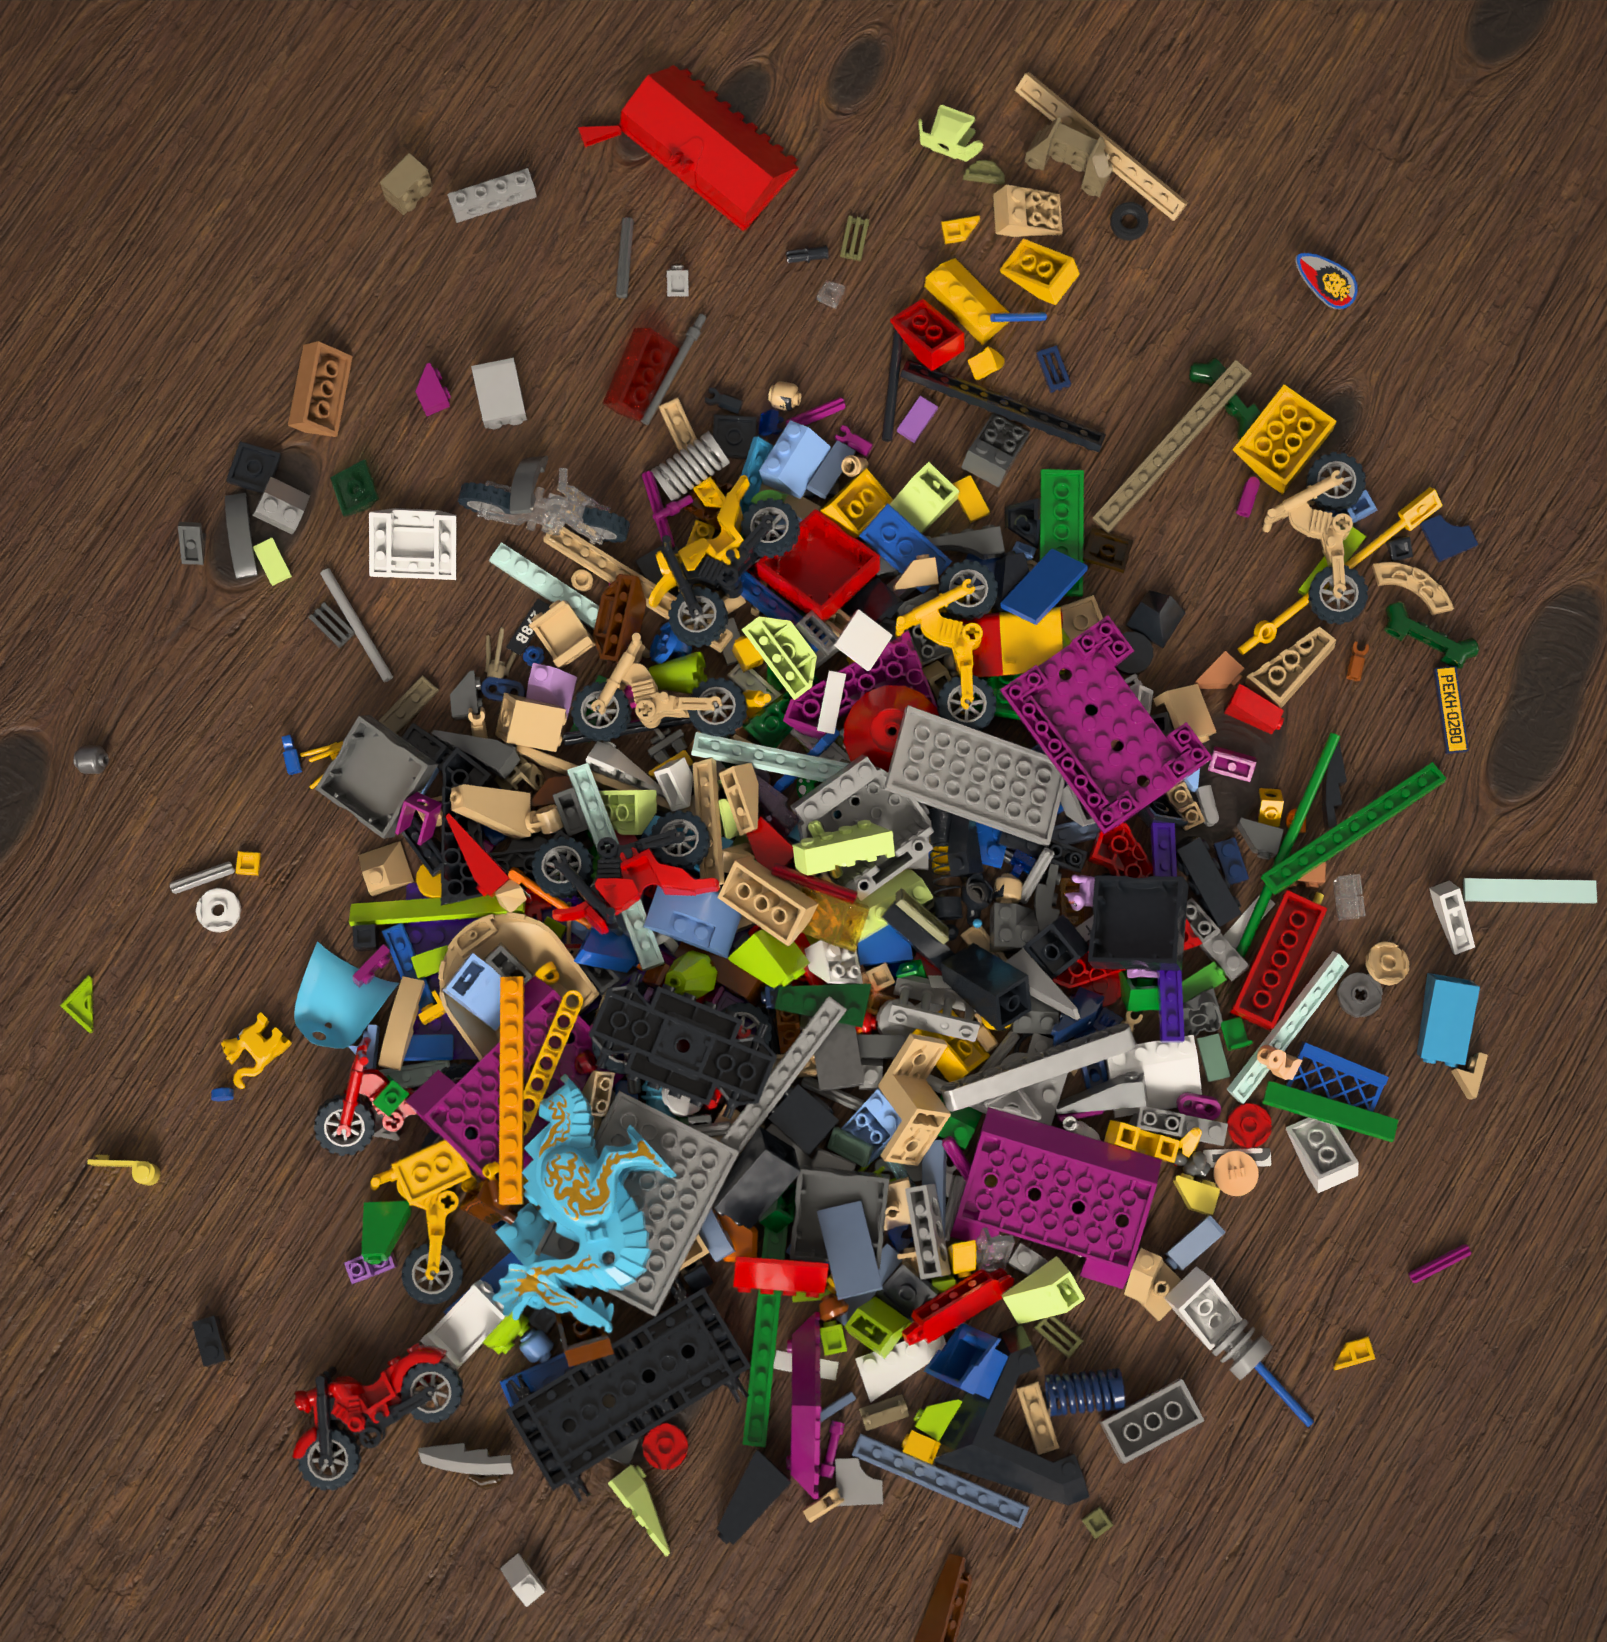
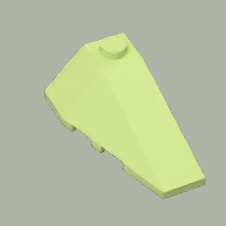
(630, 809)
(635, 1494)

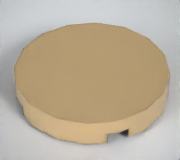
(1387, 963)

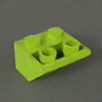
(877, 1326)

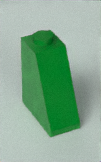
(382, 1228)

